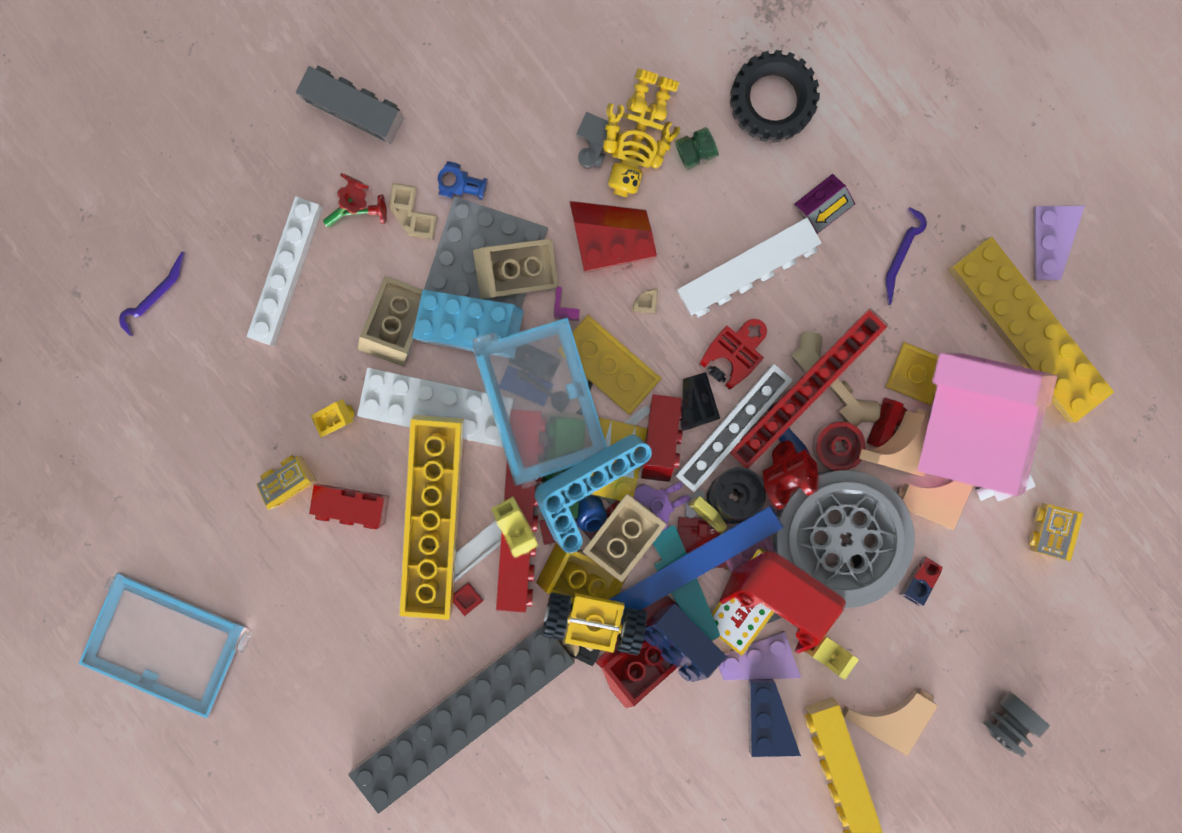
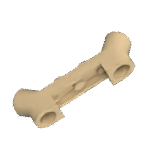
(853, 410)

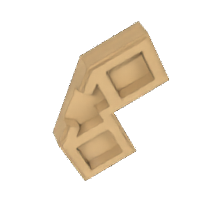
(402, 206)

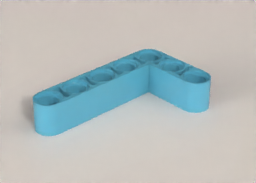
(585, 485)

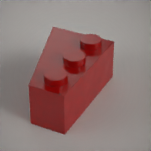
(663, 438)
(349, 506)

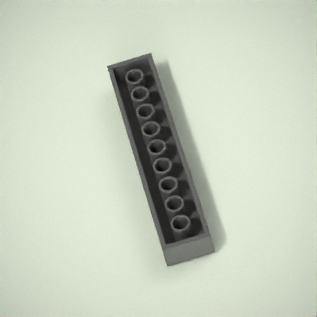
(460, 718)

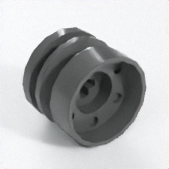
(1016, 724)

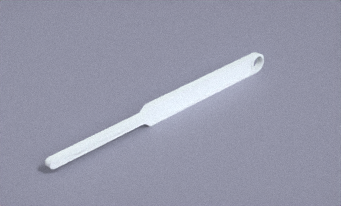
(490, 537)

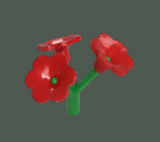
(353, 200)

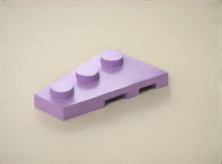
(1053, 239)
(763, 660)

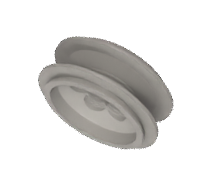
(884, 516)

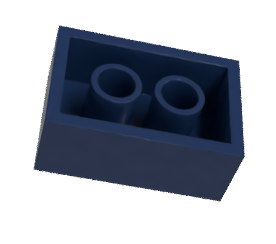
(683, 643)

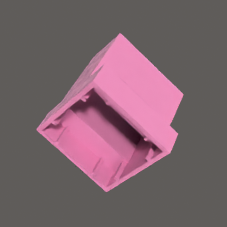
(985, 422)

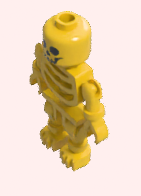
(626, 175)

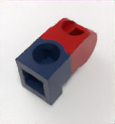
(922, 581)

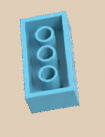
(457, 319)

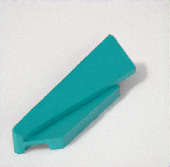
(689, 596)

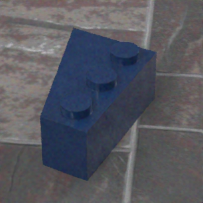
(768, 723)

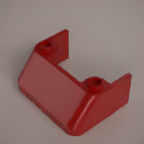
(788, 593)

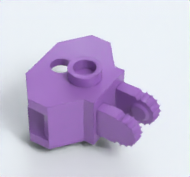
(658, 500)

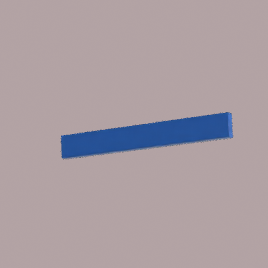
(700, 560)

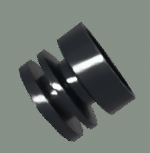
(745, 485)

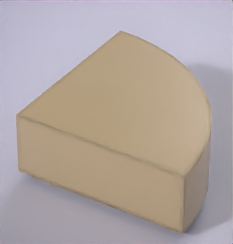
(646, 302)

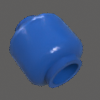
(591, 514)

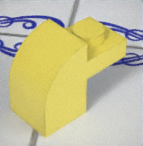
(514, 527)
(833, 657)

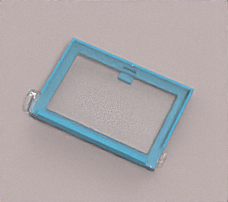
(539, 400)
(163, 644)

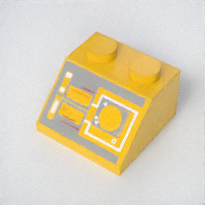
(285, 482)
(1055, 531)

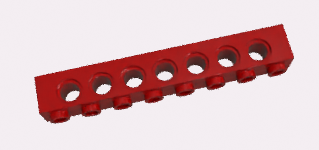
(809, 388)

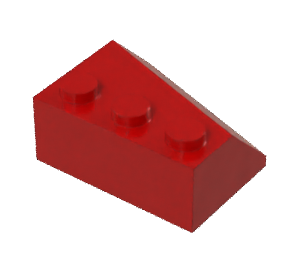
(611, 235)

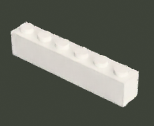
(748, 267)
(284, 271)
(733, 427)

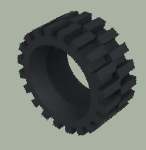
(792, 71)

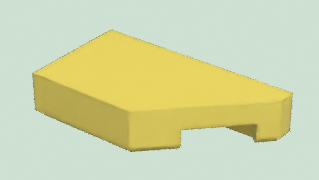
(708, 513)

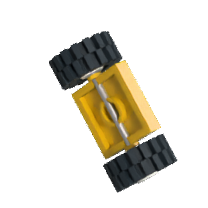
(594, 623)

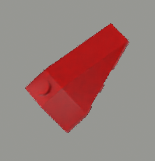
(635, 676)

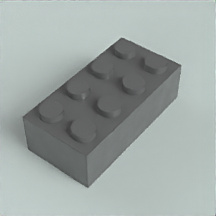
(349, 104)

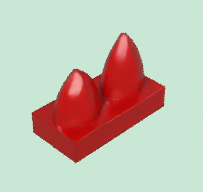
(891, 415)

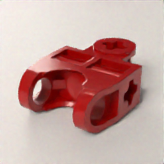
(743, 342)
(789, 473)

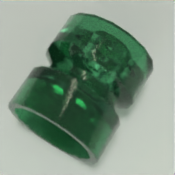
(696, 148)

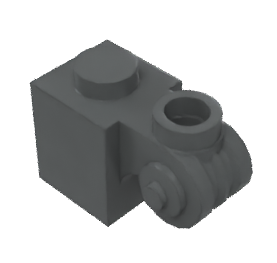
(593, 132)

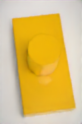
(332, 417)

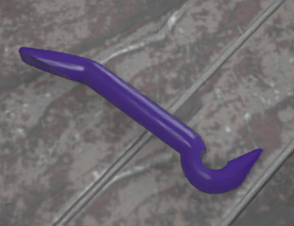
(902, 251)
(153, 296)

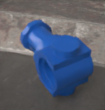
(462, 182)

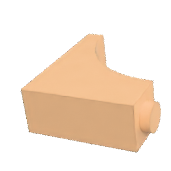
(905, 446)
(937, 503)
(898, 725)

